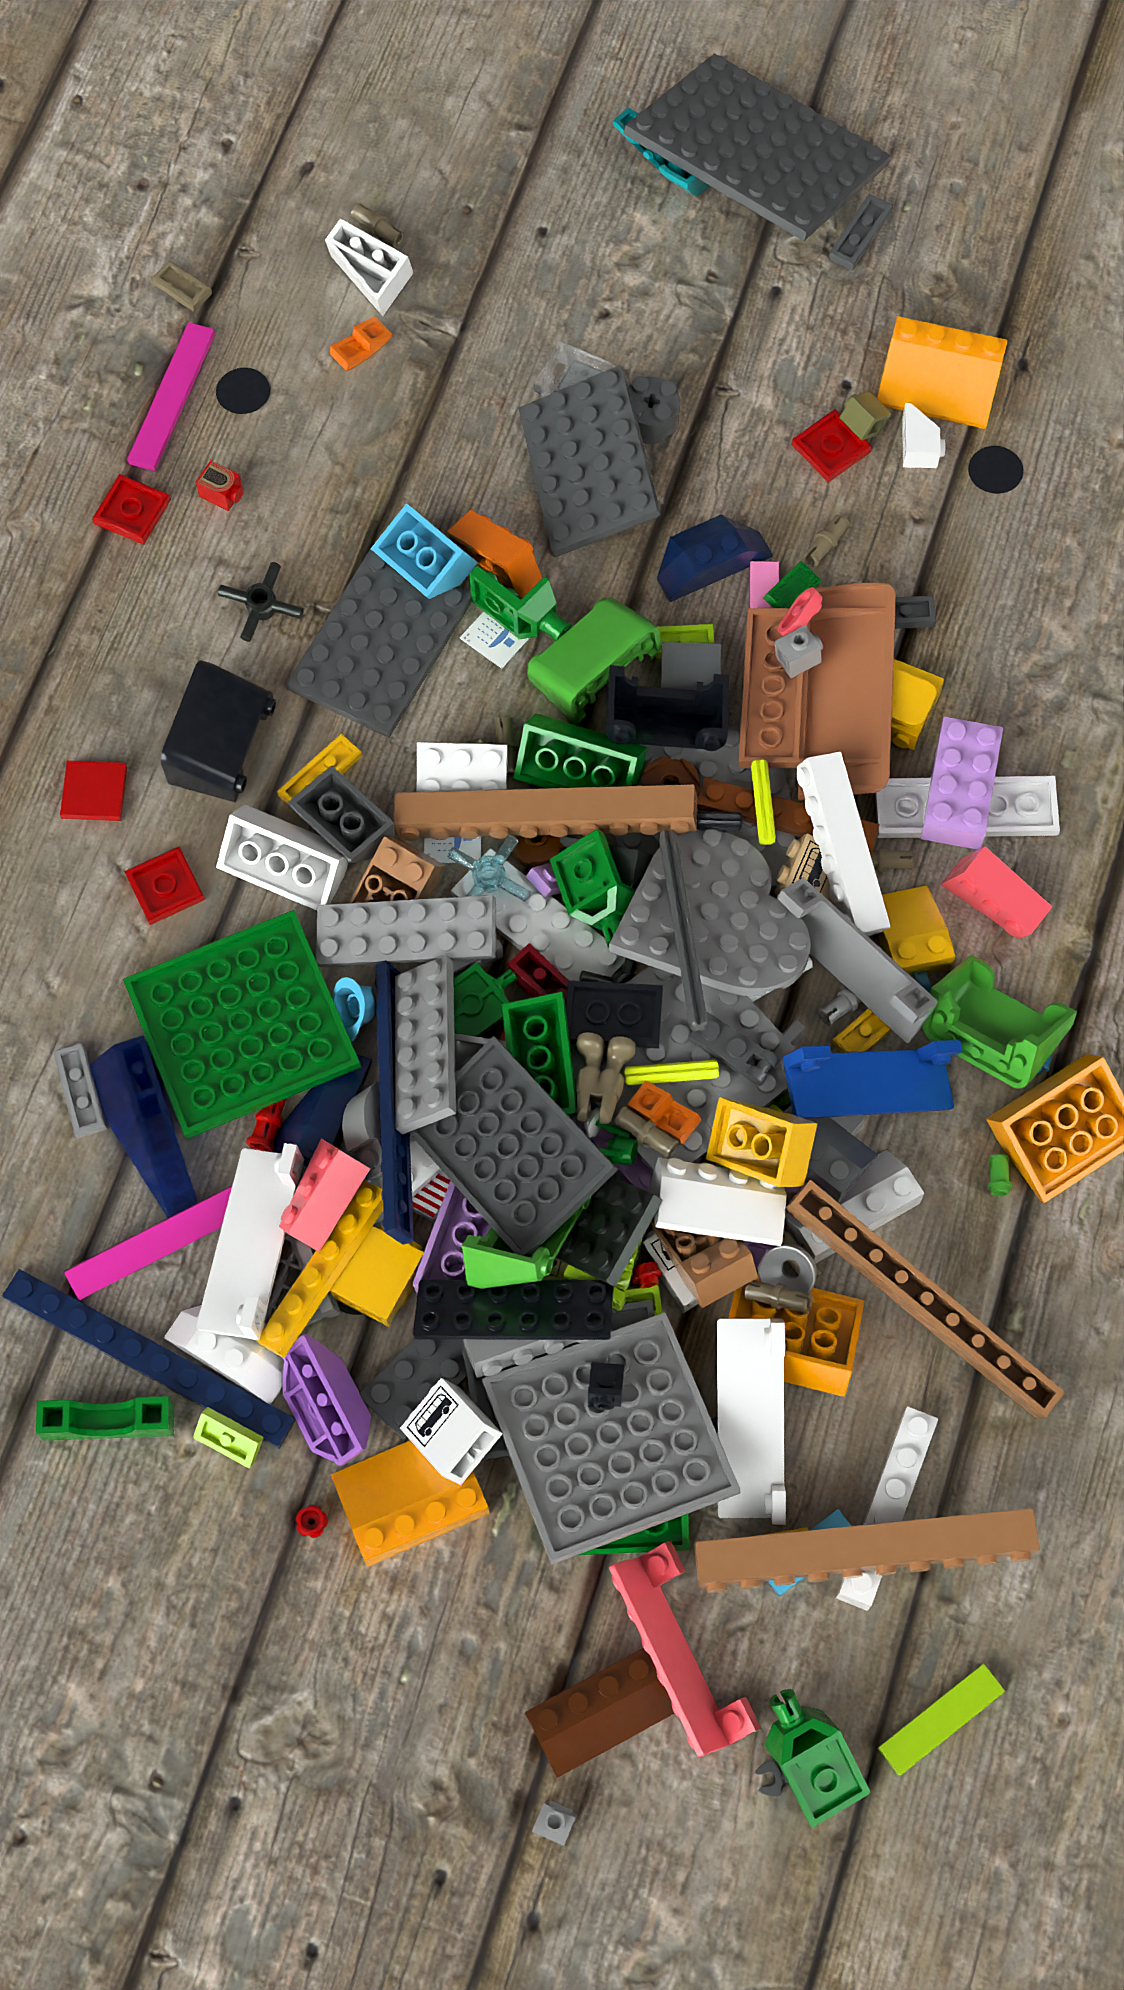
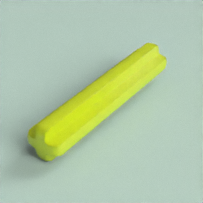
(763, 802)
(672, 1072)

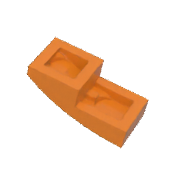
(362, 344)
(670, 1116)

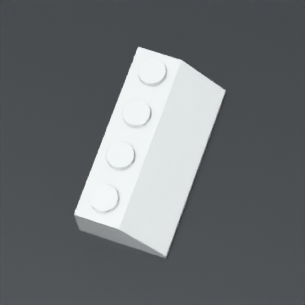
(281, 857)
(875, 1199)
(717, 1202)

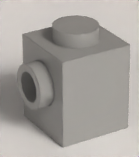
(798, 651)

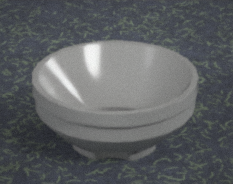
(772, 1271)

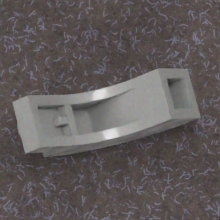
(363, 1129)

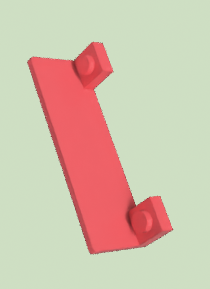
(676, 1667)

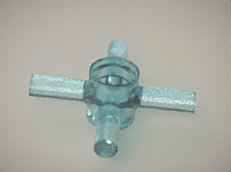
(491, 863)

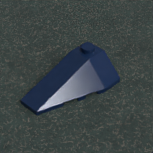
(321, 1113)

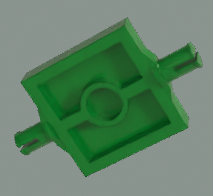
(479, 1000)

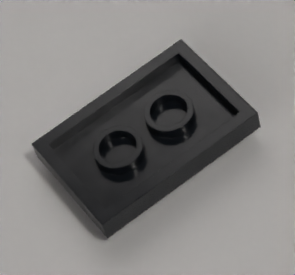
(615, 1011)

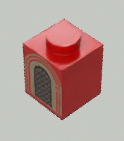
(220, 485)

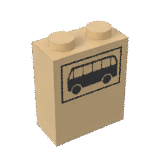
(803, 862)

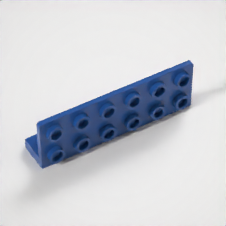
(869, 1082)

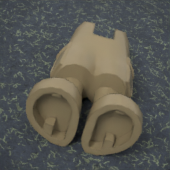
(601, 1086)

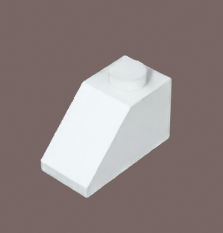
(920, 439)

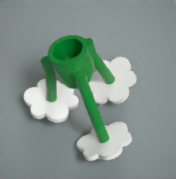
(620, 1149)

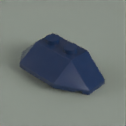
(709, 555)

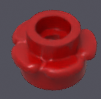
(647, 1275)
(311, 1512)

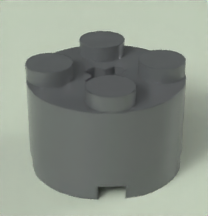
(655, 407)

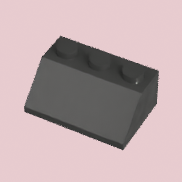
(343, 815)
(836, 1158)

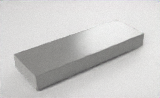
(80, 1090)

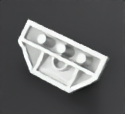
(233, 1357)

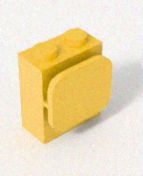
(912, 702)
(379, 1276)

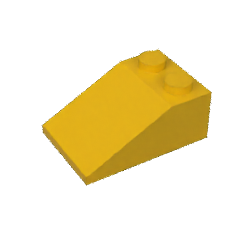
(917, 932)
(761, 1142)

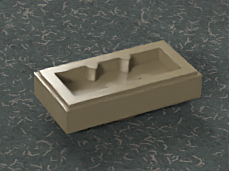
(181, 286)

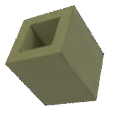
(864, 415)

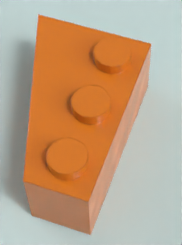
(497, 551)

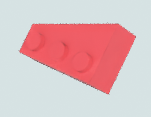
(997, 892)
(322, 1195)

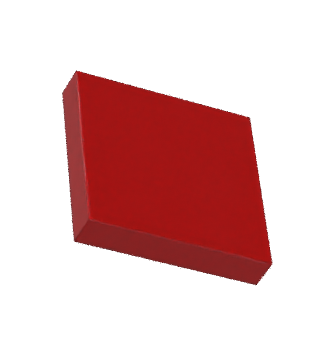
(830, 446)
(131, 509)
(93, 790)
(164, 885)

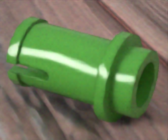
(999, 1175)

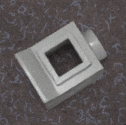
(554, 1822)

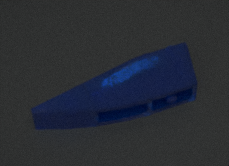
(142, 1121)

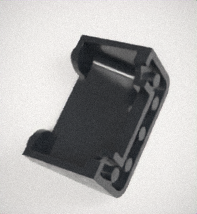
(666, 714)
(214, 732)

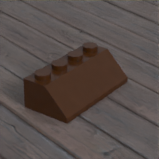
(600, 1712)

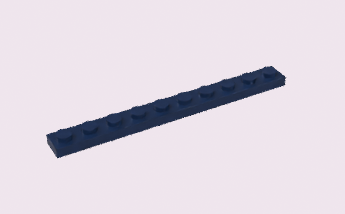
(395, 1146)
(147, 1357)

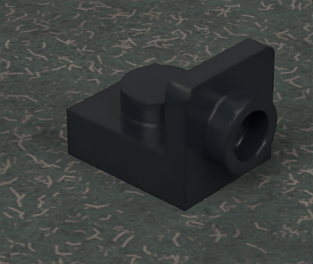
(605, 1385)

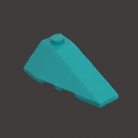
(672, 172)

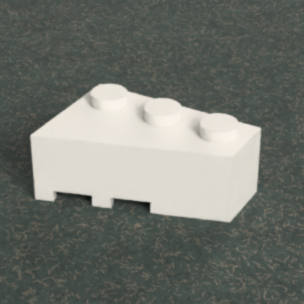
(369, 263)

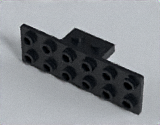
(514, 1311)

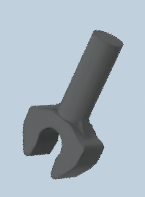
(780, 1780)

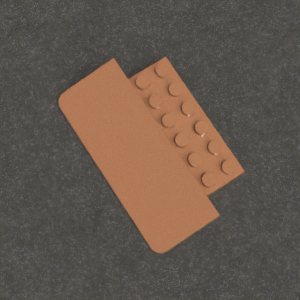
(834, 705)

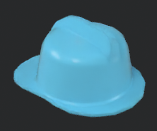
(354, 1004)

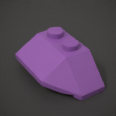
(325, 1401)

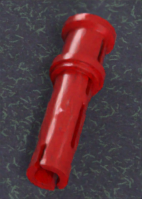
(266, 1120)

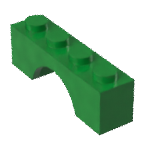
(105, 1421)

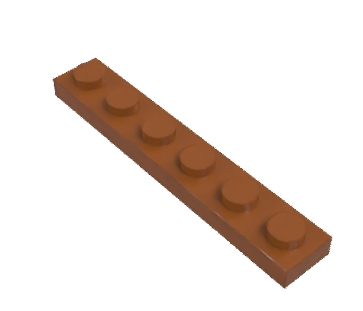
(788, 814)

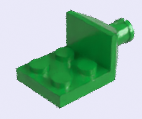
(523, 616)
(592, 883)
(813, 1759)

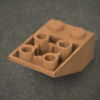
(398, 874)
(708, 1263)

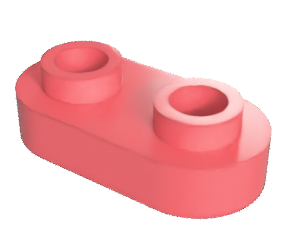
(801, 611)

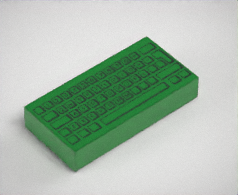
(791, 586)

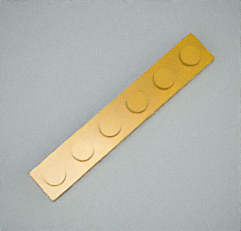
(322, 1270)

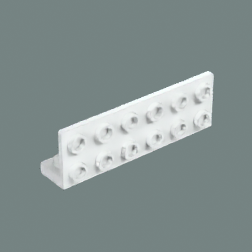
(250, 1243)
(752, 1414)

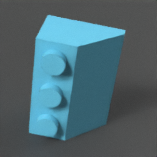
(423, 553)

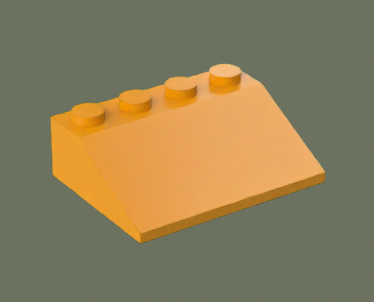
(942, 371)
(1063, 1126)
(817, 1344)
(403, 1501)

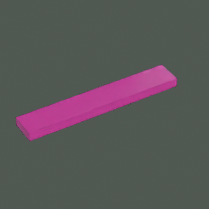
(171, 397)
(148, 1245)

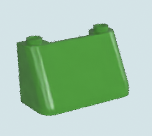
(581, 658)
(992, 1027)
(493, 1263)

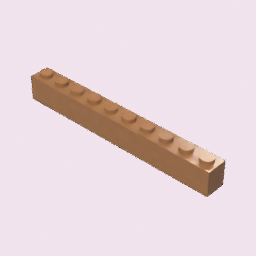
(545, 812)
(924, 1300)
(866, 1548)

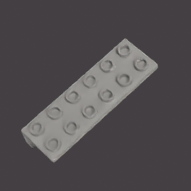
(859, 962)

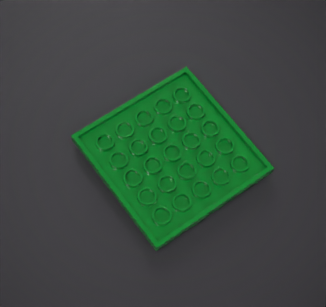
(241, 1024)

